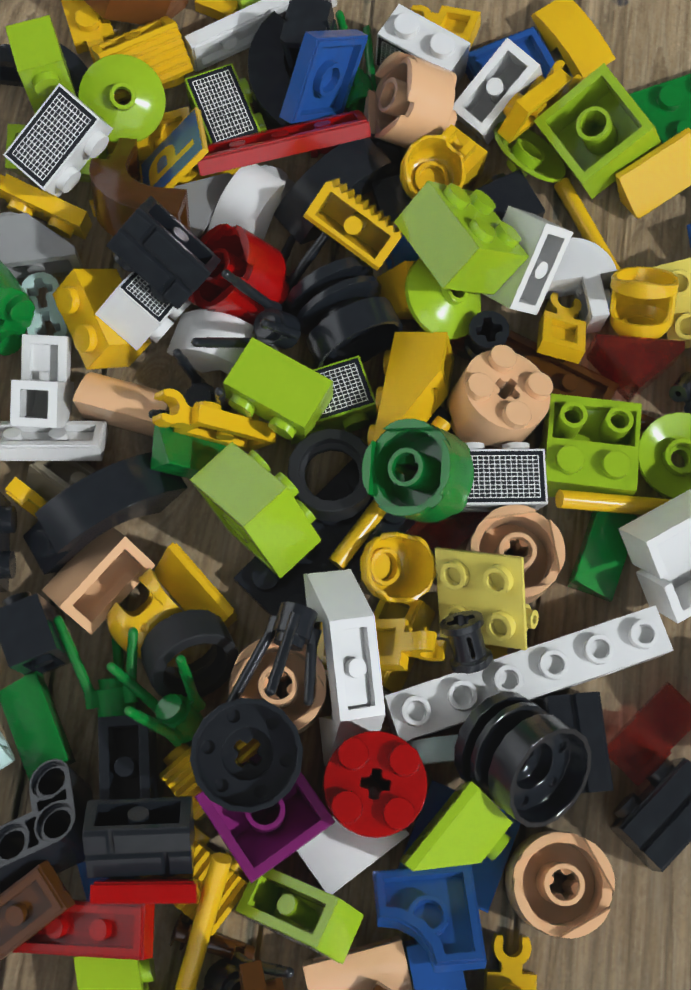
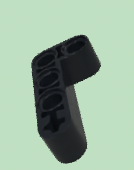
(52, 827)

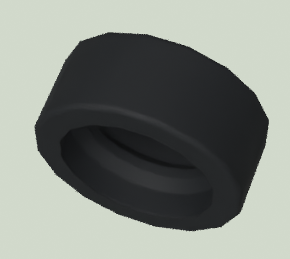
(322, 442)
(176, 635)

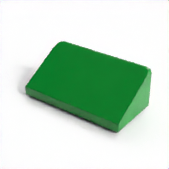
(180, 453)
(601, 555)
(34, 722)

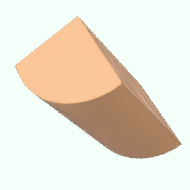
(117, 402)
(98, 578)
(362, 968)

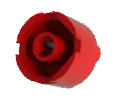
(249, 259)
(398, 766)

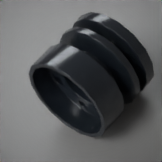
(343, 312)
(523, 758)
(248, 785)

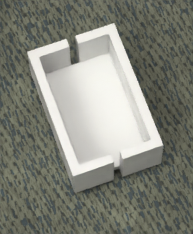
(662, 550)

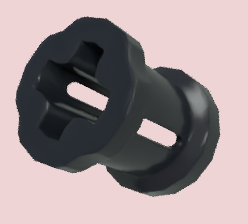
(489, 324)
(466, 642)

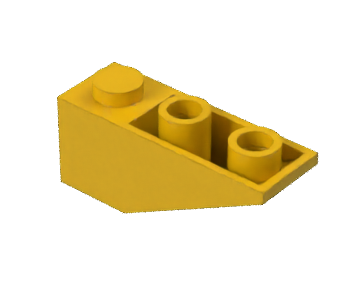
(415, 379)

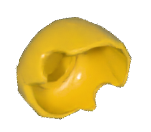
(431, 160)
(397, 567)

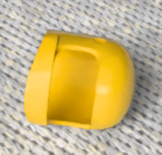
(642, 301)
(154, 610)

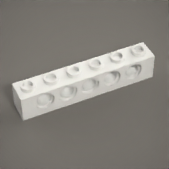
(530, 672)

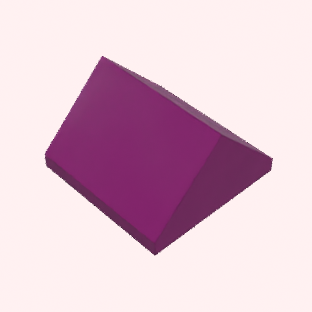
(271, 834)

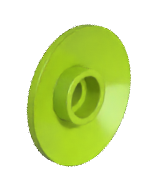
(147, 103)
(532, 156)
(436, 307)
(659, 441)

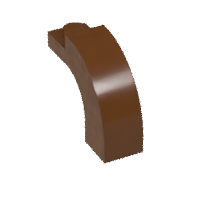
(120, 193)

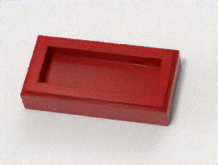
(146, 891)

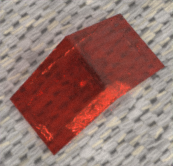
(632, 360)

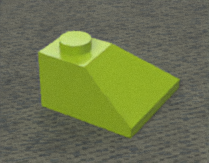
(460, 832)

